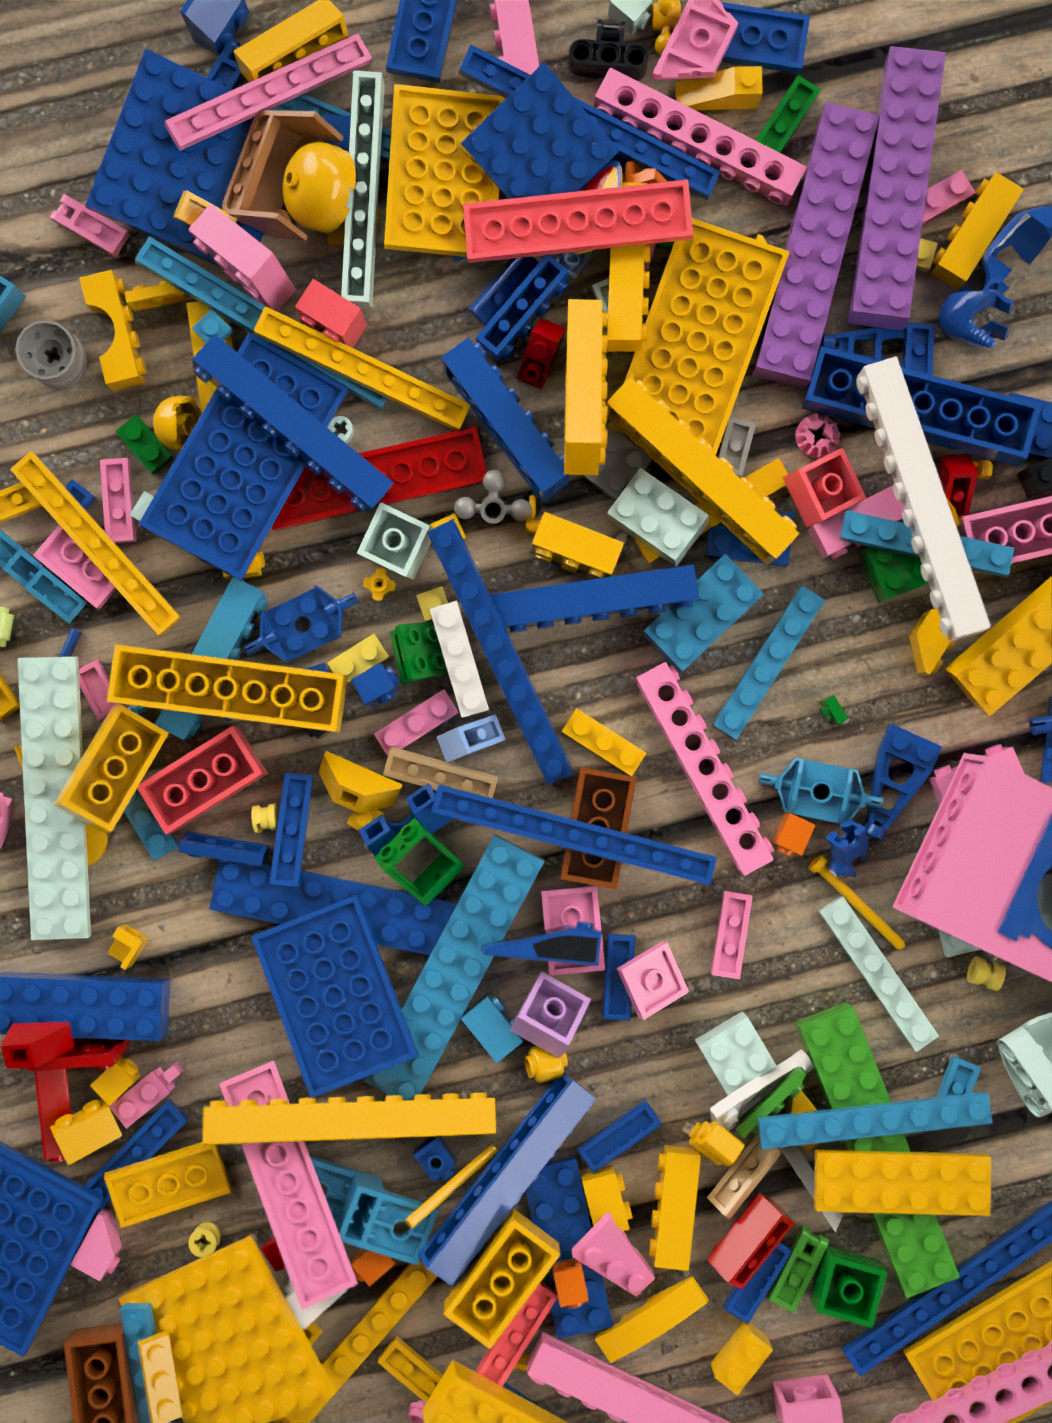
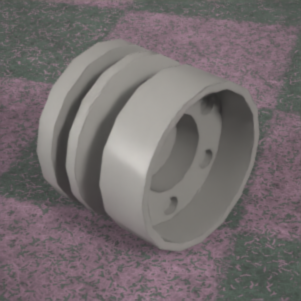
(47, 339)

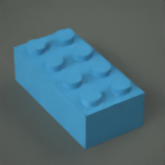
(688, 632)

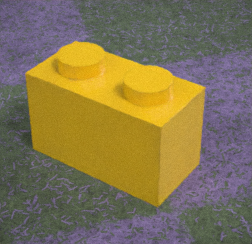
(85, 1130)
(604, 1195)
(741, 1357)

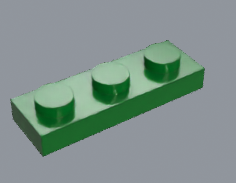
(789, 114)

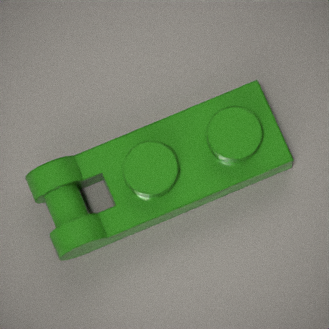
(798, 1269)

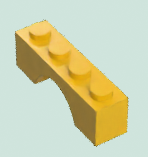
(121, 363)

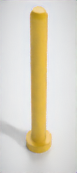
(819, 865)

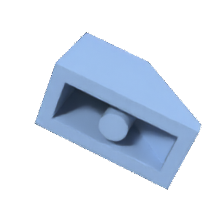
(470, 738)

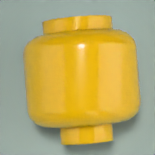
(543, 1065)

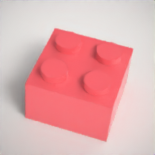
(330, 314)
(824, 487)

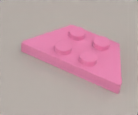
(697, 42)

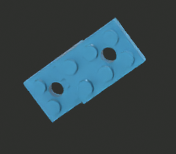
(368, 1213)

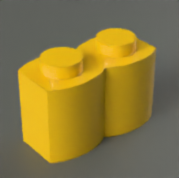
(715, 1143)

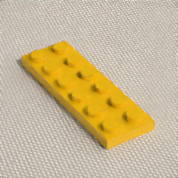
(902, 1182)

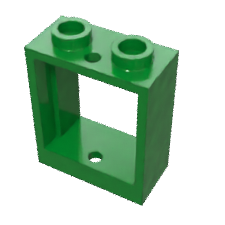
(425, 886)

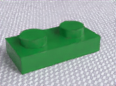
(144, 444)

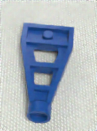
(916, 338)
(909, 748)

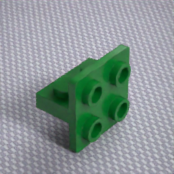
(417, 652)

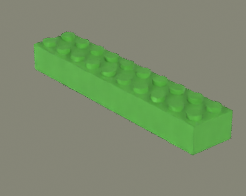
(850, 1079)

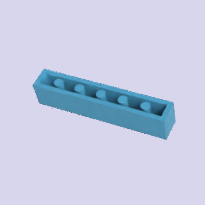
(221, 639)

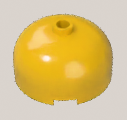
(319, 186)

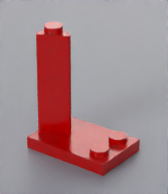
(53, 1085)

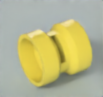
(986, 973)

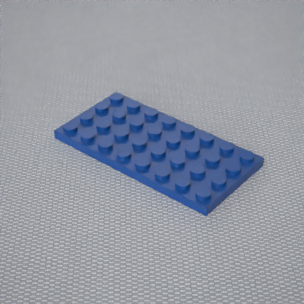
(232, 474)

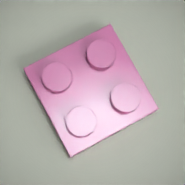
(652, 980)

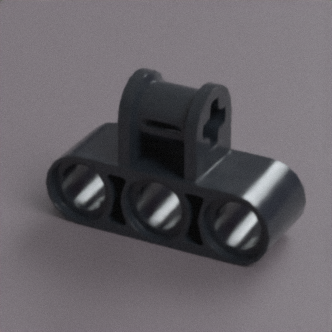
(608, 44)

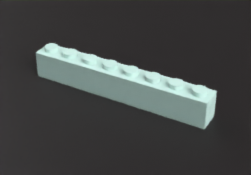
(363, 200)

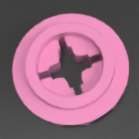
(805, 438)

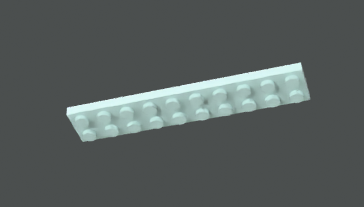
(53, 838)

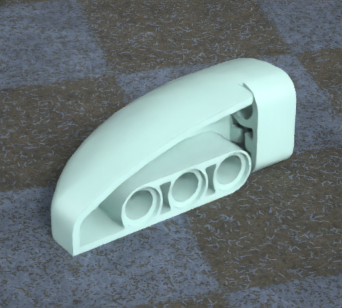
(1029, 1062)

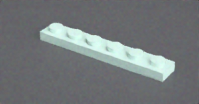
(878, 973)

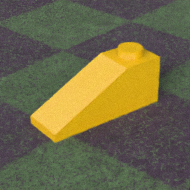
(727, 90)

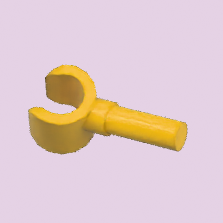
(984, 468)
(531, 523)

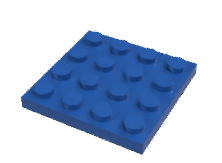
(539, 140)

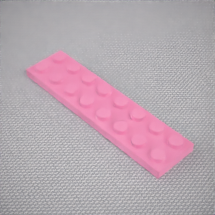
(293, 1199)

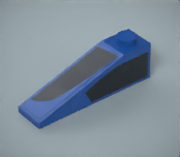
(561, 944)

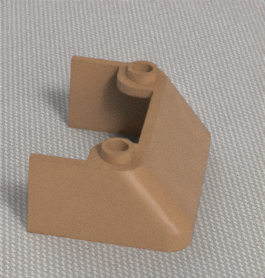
(257, 181)

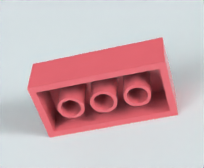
(202, 779)

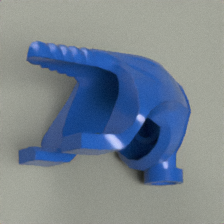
(960, 308)

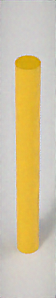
(451, 1186)

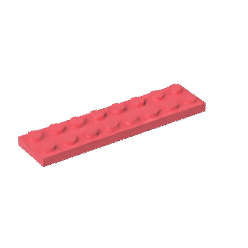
(578, 221)

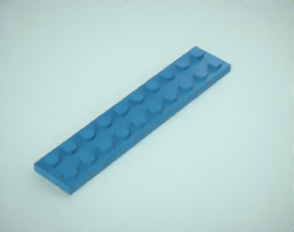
(458, 962)

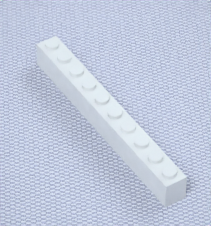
(922, 500)

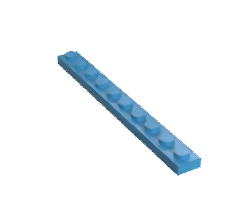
(225, 301)

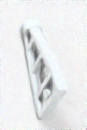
(748, 1096)

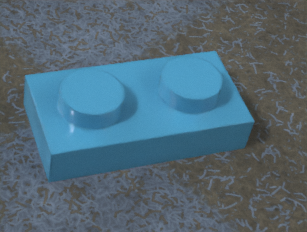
(958, 1077)

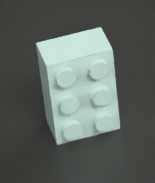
(658, 517)

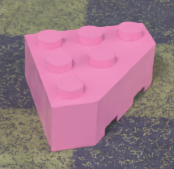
(242, 258)

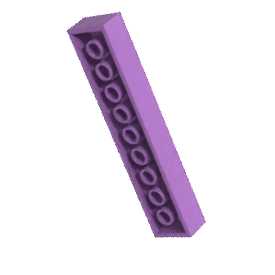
(896, 188)
(815, 245)

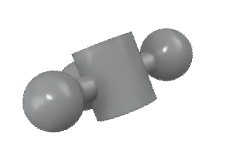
(493, 482)

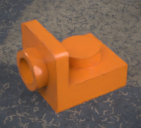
(634, 174)

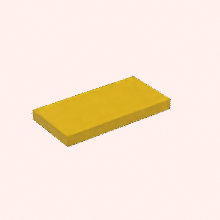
(167, 1183)

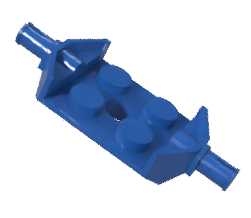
(279, 629)

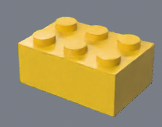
(575, 547)

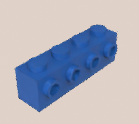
(522, 308)

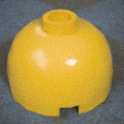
(175, 420)

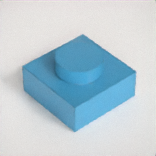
(211, 325)

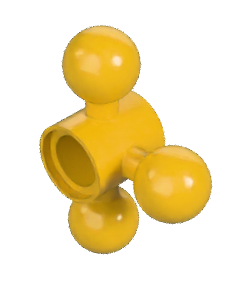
(664, 19)

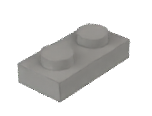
(737, 443)

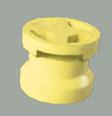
(265, 818)
(208, 1233)

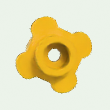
(371, 584)

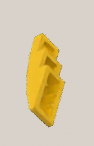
(652, 1319)

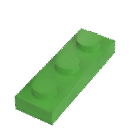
(772, 1102)

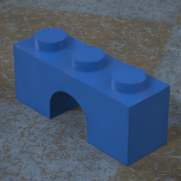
(381, 832)

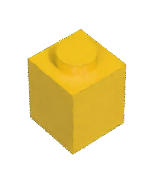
(116, 1080)

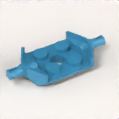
(797, 786)

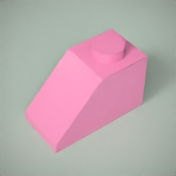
(100, 1247)

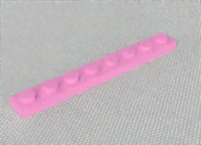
(267, 92)

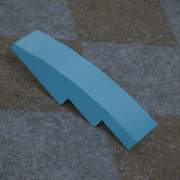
(39, 579)

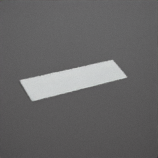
(807, 1175)

